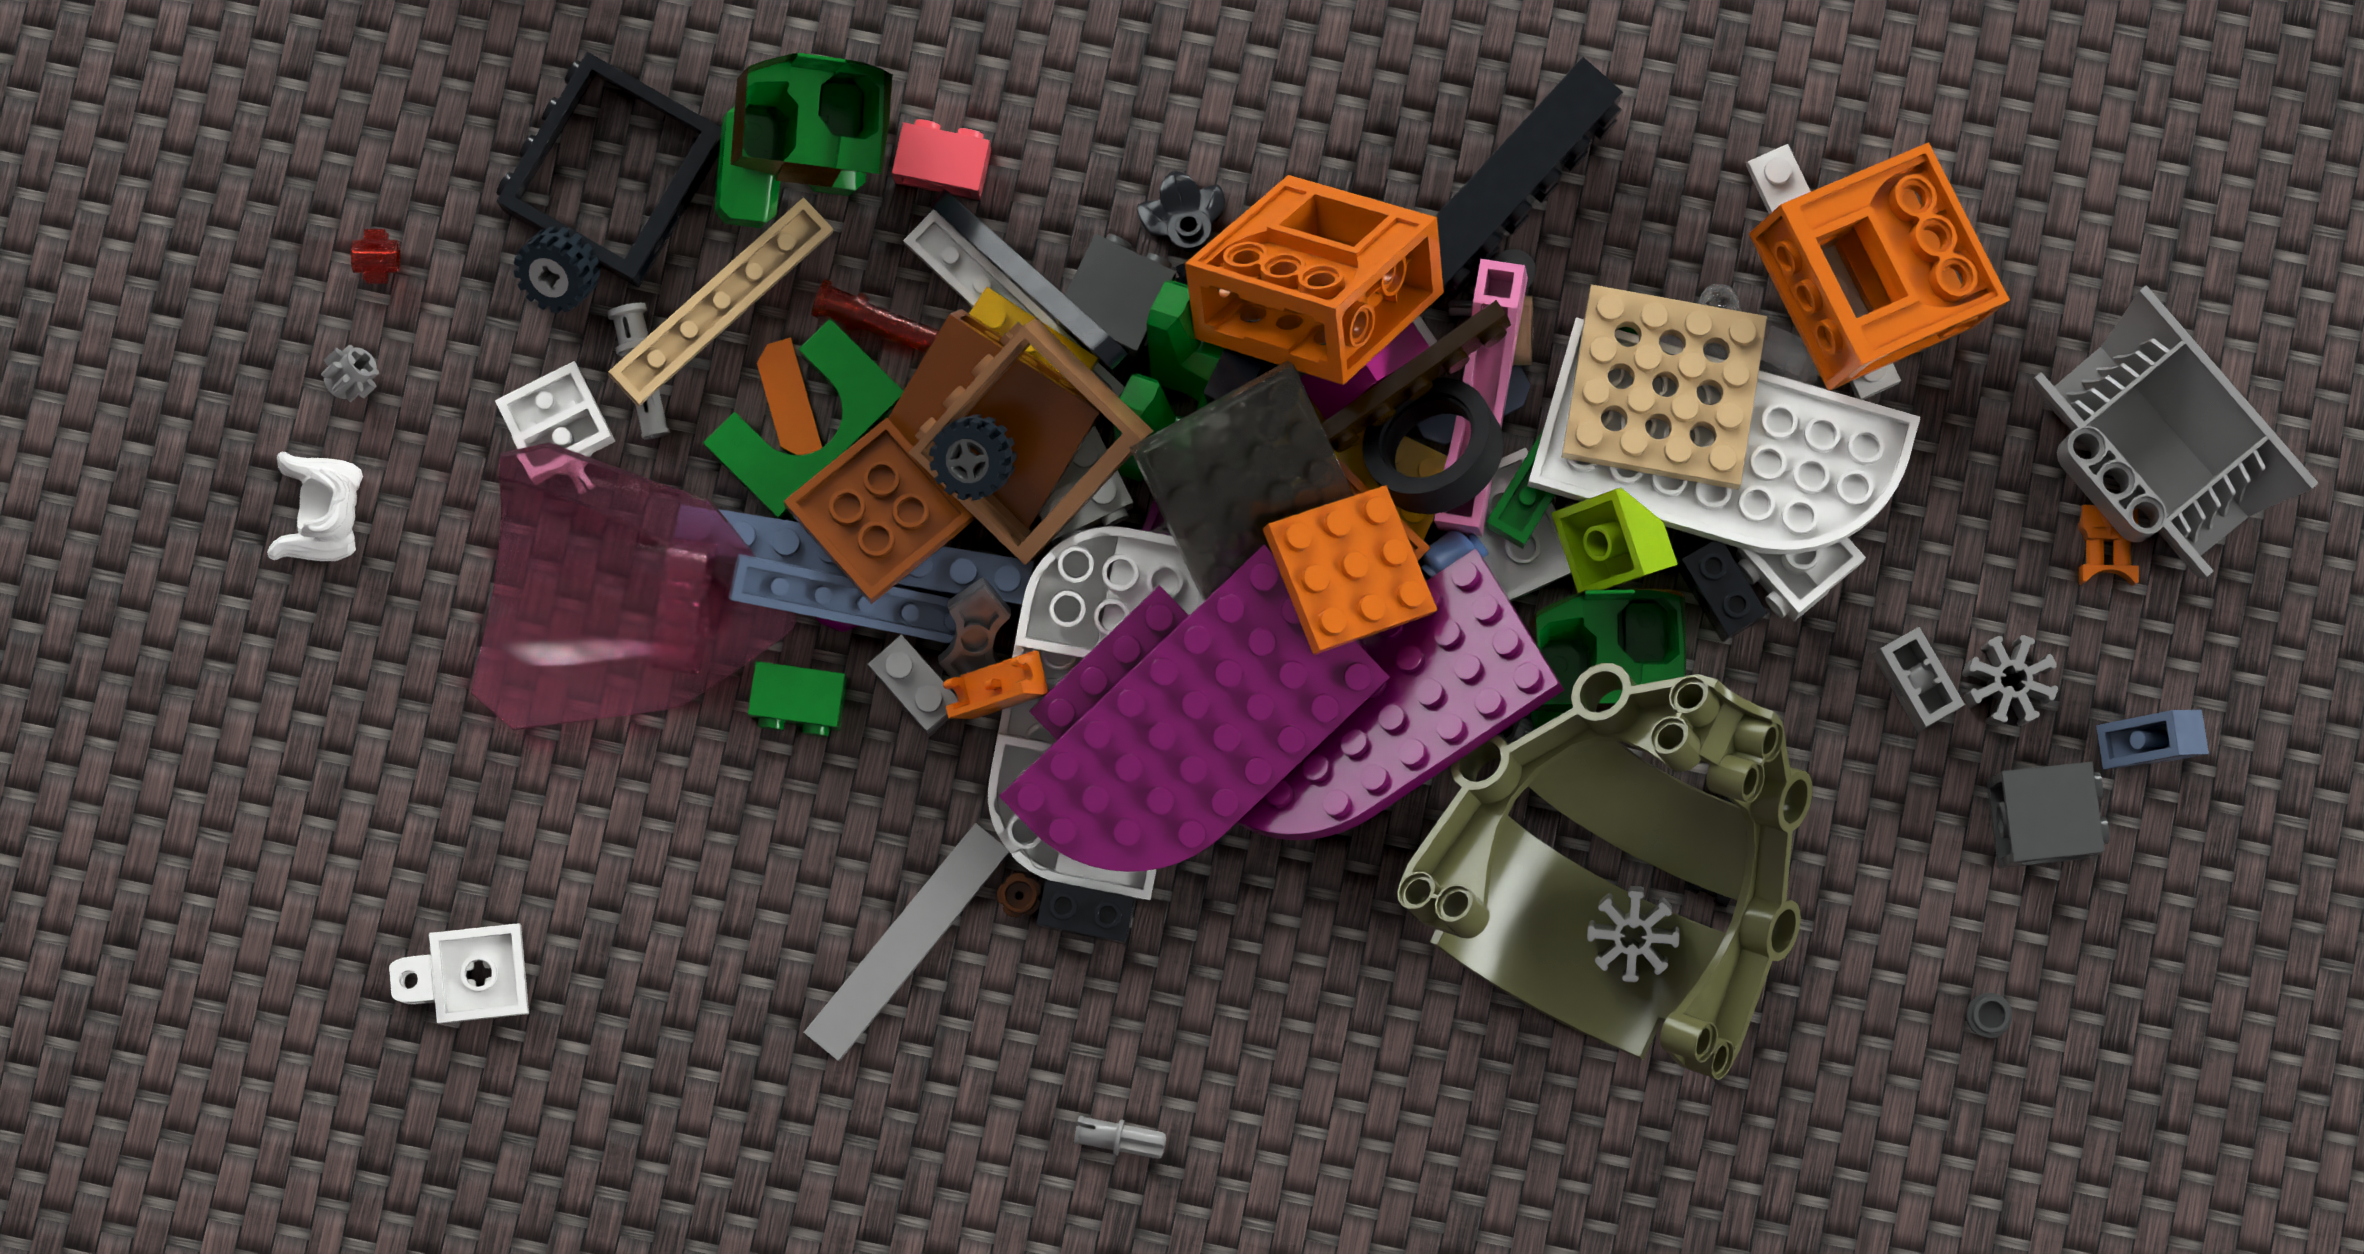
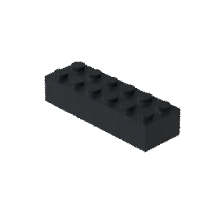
(1524, 171)

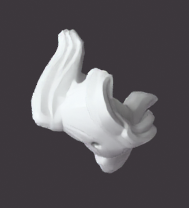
(325, 509)

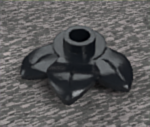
(1183, 205)

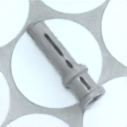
(631, 331)

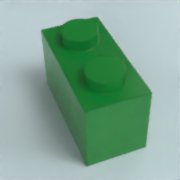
(797, 698)

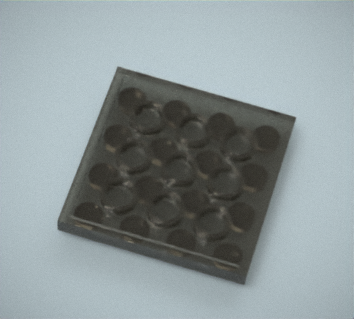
(1237, 470)

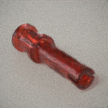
(859, 313)

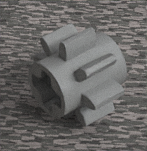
(350, 373)

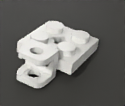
(444, 974)

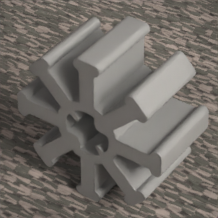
(2007, 695)
(1632, 947)

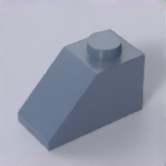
(2152, 739)

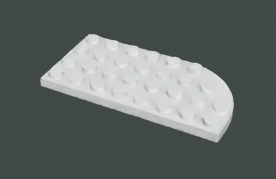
(1810, 471)

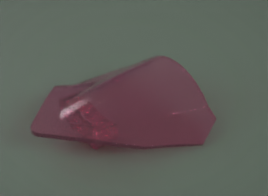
(609, 595)

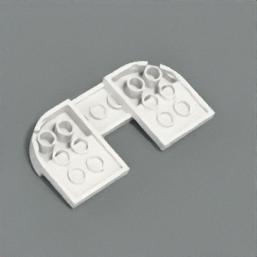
(1066, 610)

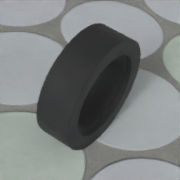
(1459, 481)

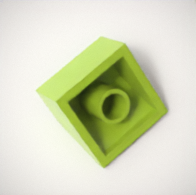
(1612, 540)

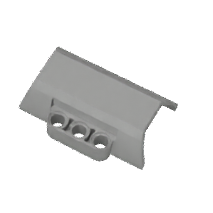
(2169, 436)

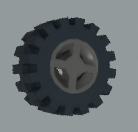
(958, 464)

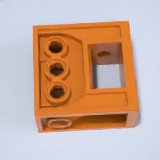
(1895, 254)
(1277, 256)

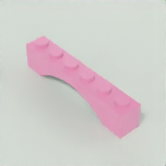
(1490, 375)

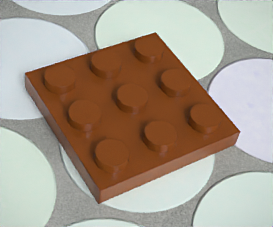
(877, 511)

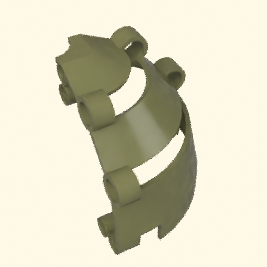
(1525, 910)

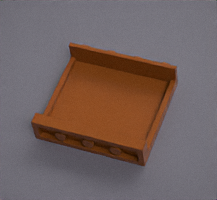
(1030, 400)

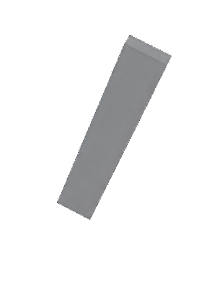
(907, 942)

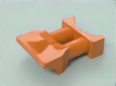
(2096, 531)

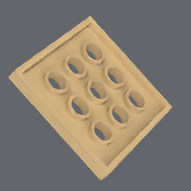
(1632, 446)

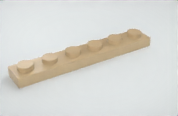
(720, 302)

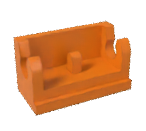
(997, 687)

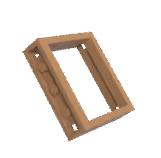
(989, 510)

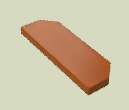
(788, 398)

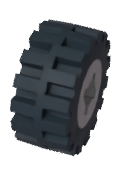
(556, 269)

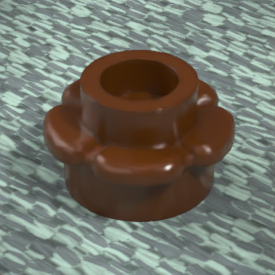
(1013, 884)

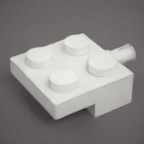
(556, 411)

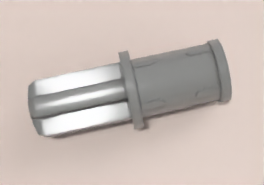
(1119, 1137)

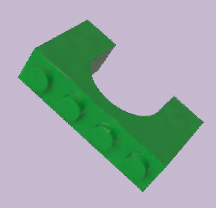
(866, 401)

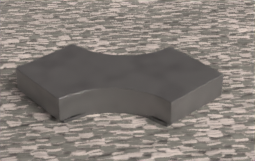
(978, 616)

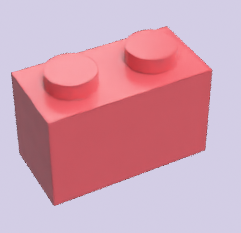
(942, 159)

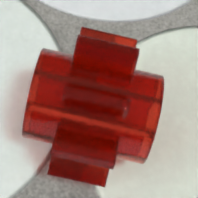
(375, 256)

